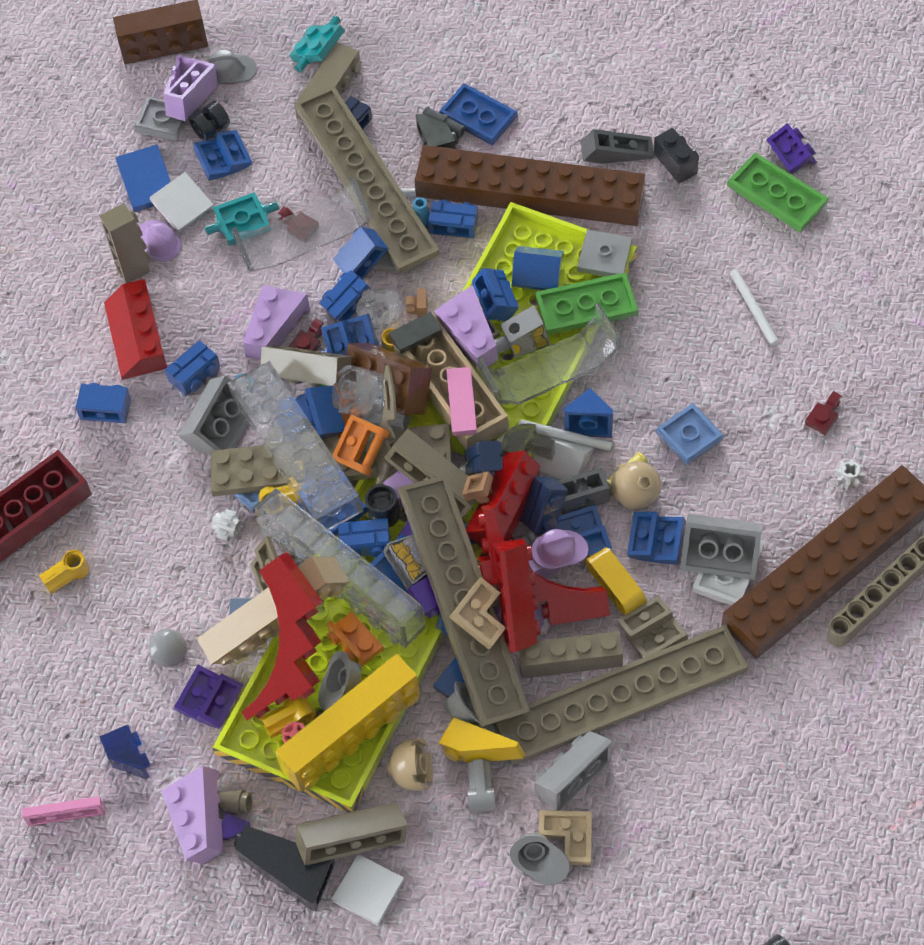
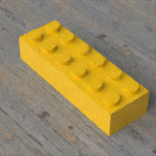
(348, 723)

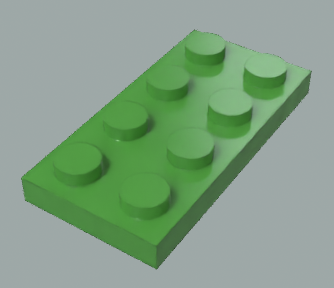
(777, 192)
(574, 304)

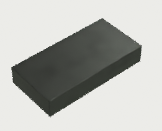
(415, 332)

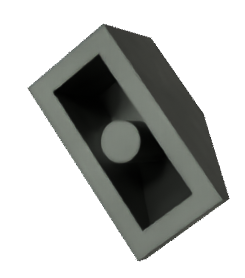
(435, 132)

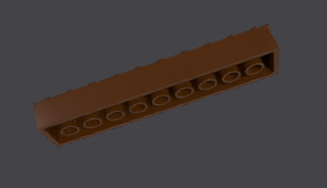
(532, 183)
(826, 563)

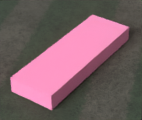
(461, 401)
(63, 811)

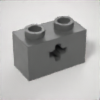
(585, 490)

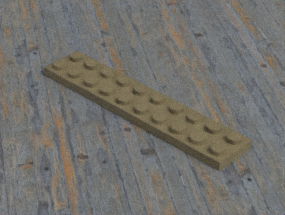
(355, 157)
(252, 468)
(452, 573)
(625, 692)

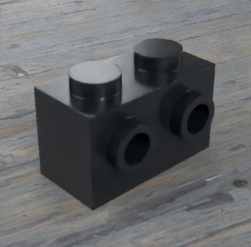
(676, 155)

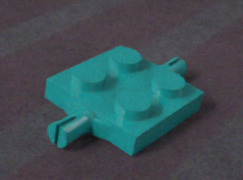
(316, 43)
(243, 213)

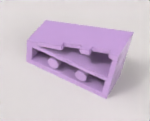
(188, 86)
(273, 318)
(468, 327)
(195, 814)

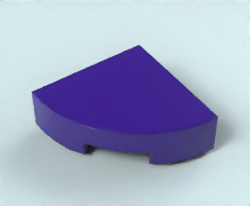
(232, 826)

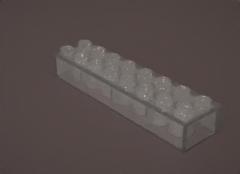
(295, 446)
(368, 589)

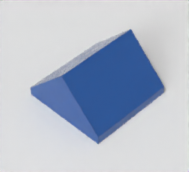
(536, 268)
(324, 416)
(589, 416)

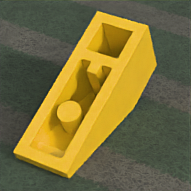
(469, 742)

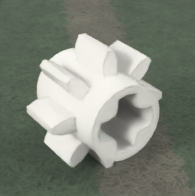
(849, 474)
(226, 524)

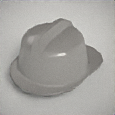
(232, 67)
(339, 679)
(460, 706)
(539, 859)

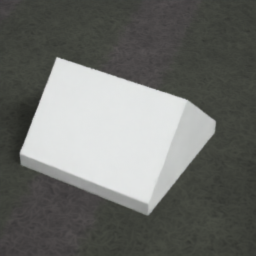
(567, 461)

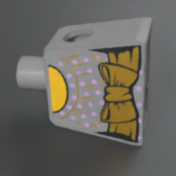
(523, 334)
(406, 560)

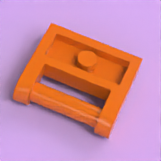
(353, 443)

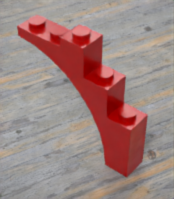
(561, 601)
(294, 604)

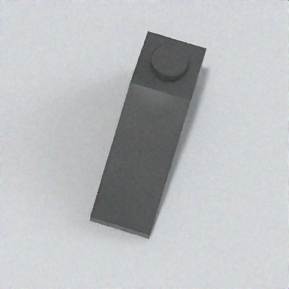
(613, 147)

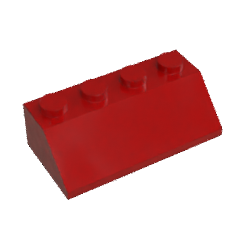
(134, 330)
(508, 495)
(515, 595)

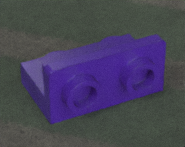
(790, 148)

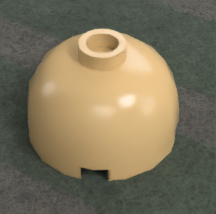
(636, 485)
(411, 765)

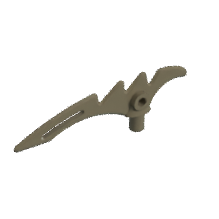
(387, 416)

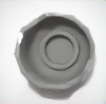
(167, 647)

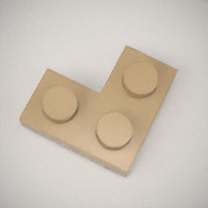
(472, 614)
(574, 828)

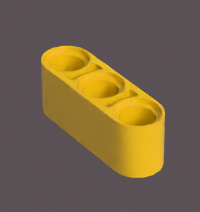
(616, 581)

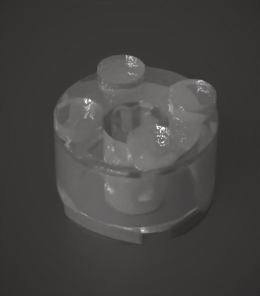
(384, 309)
(358, 392)

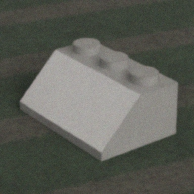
(215, 420)
(721, 546)
(573, 769)

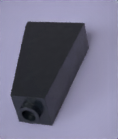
(283, 865)

